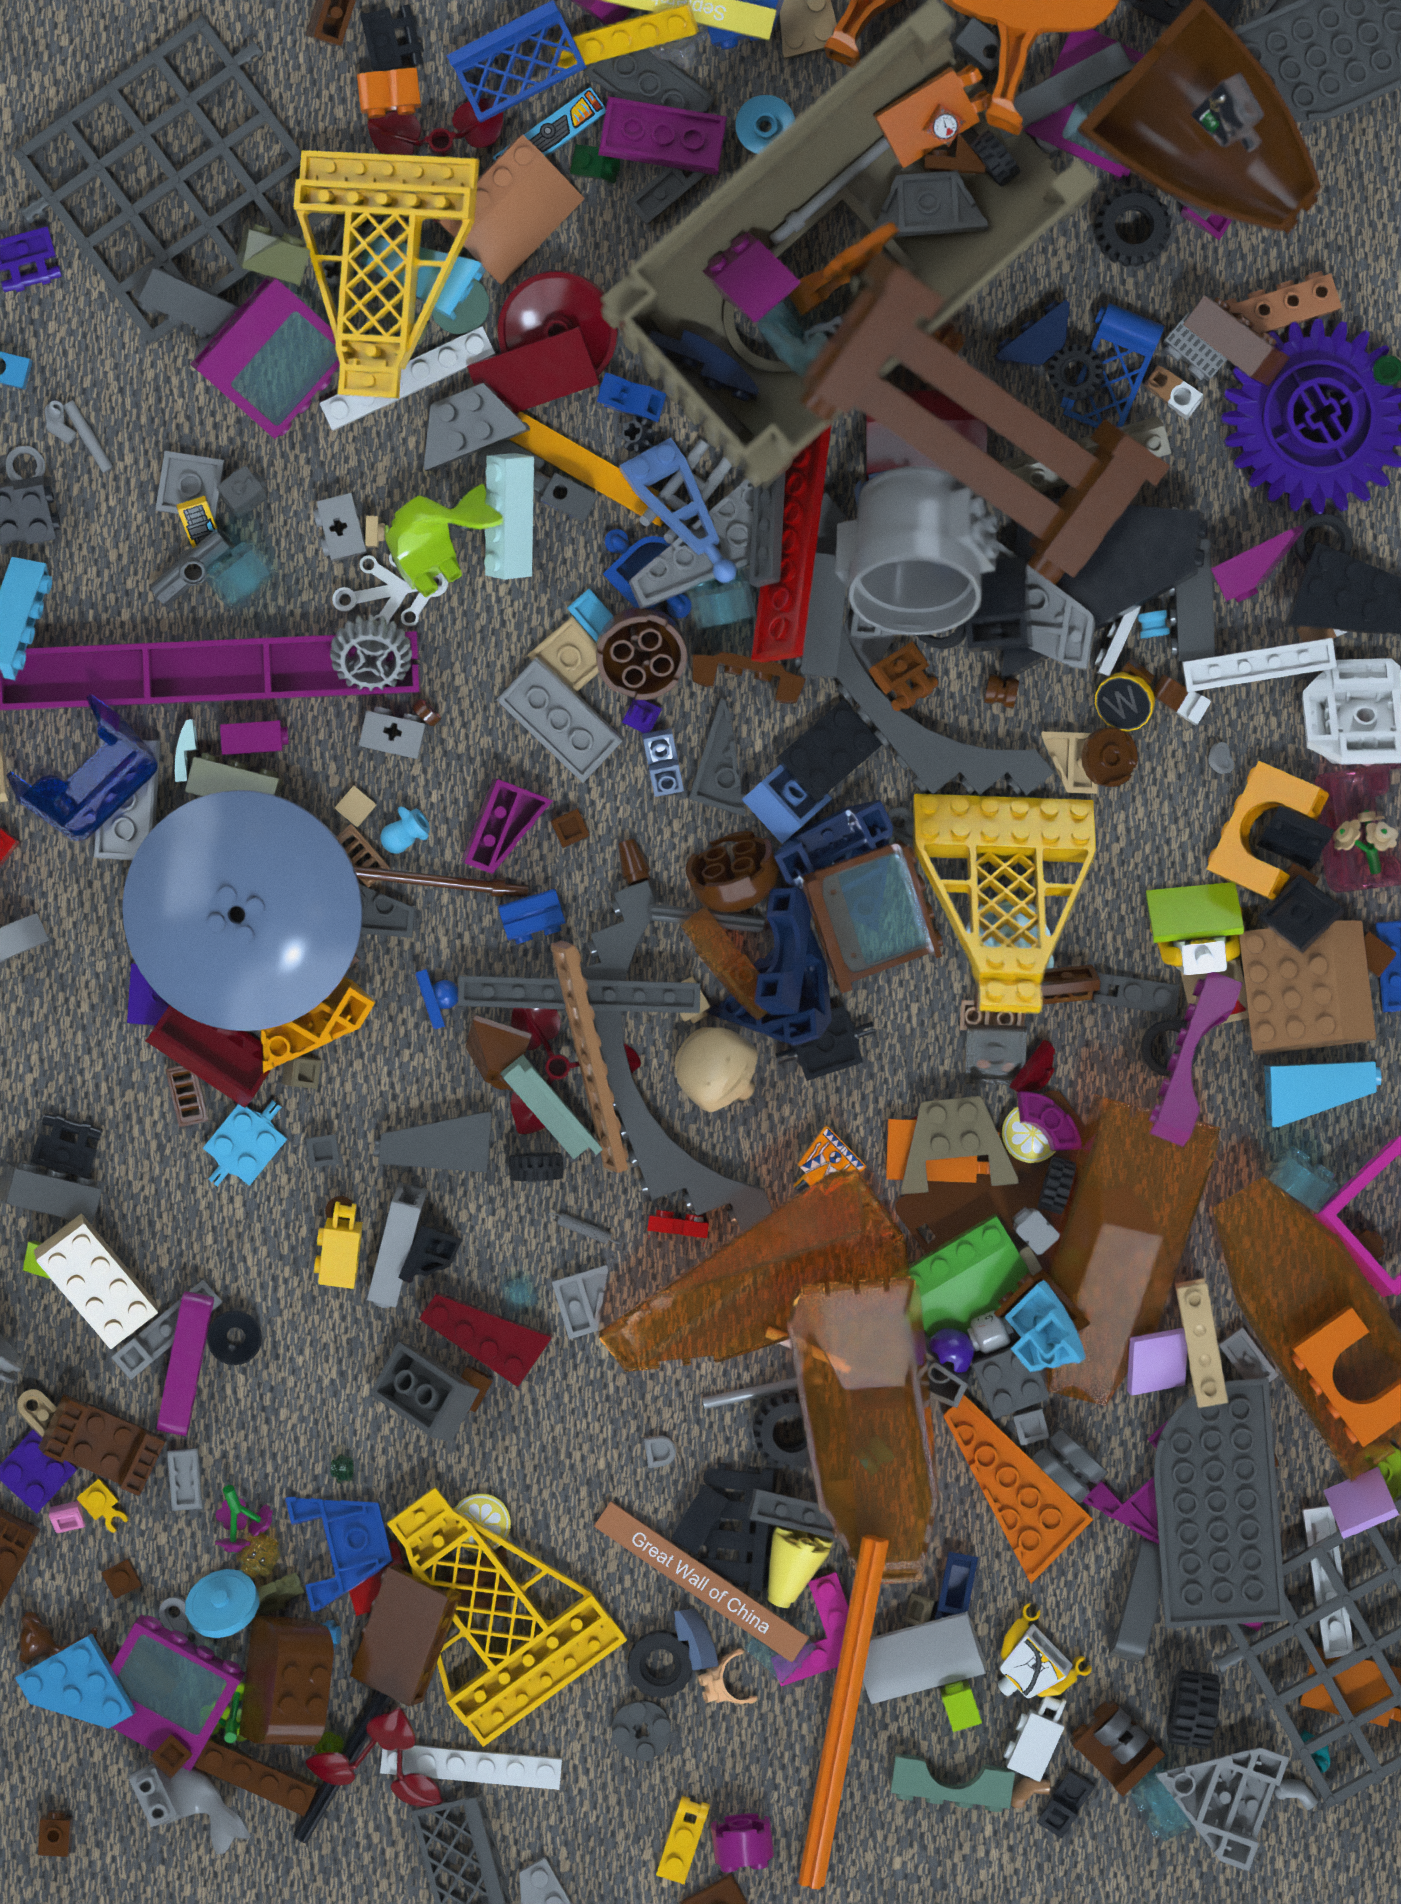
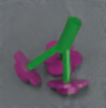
(234, 1516)

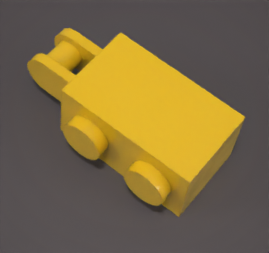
(340, 1248)

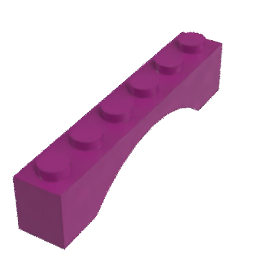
(1178, 1108)

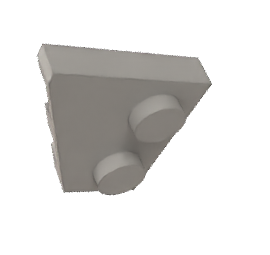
(581, 1300)

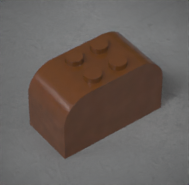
(287, 1681)

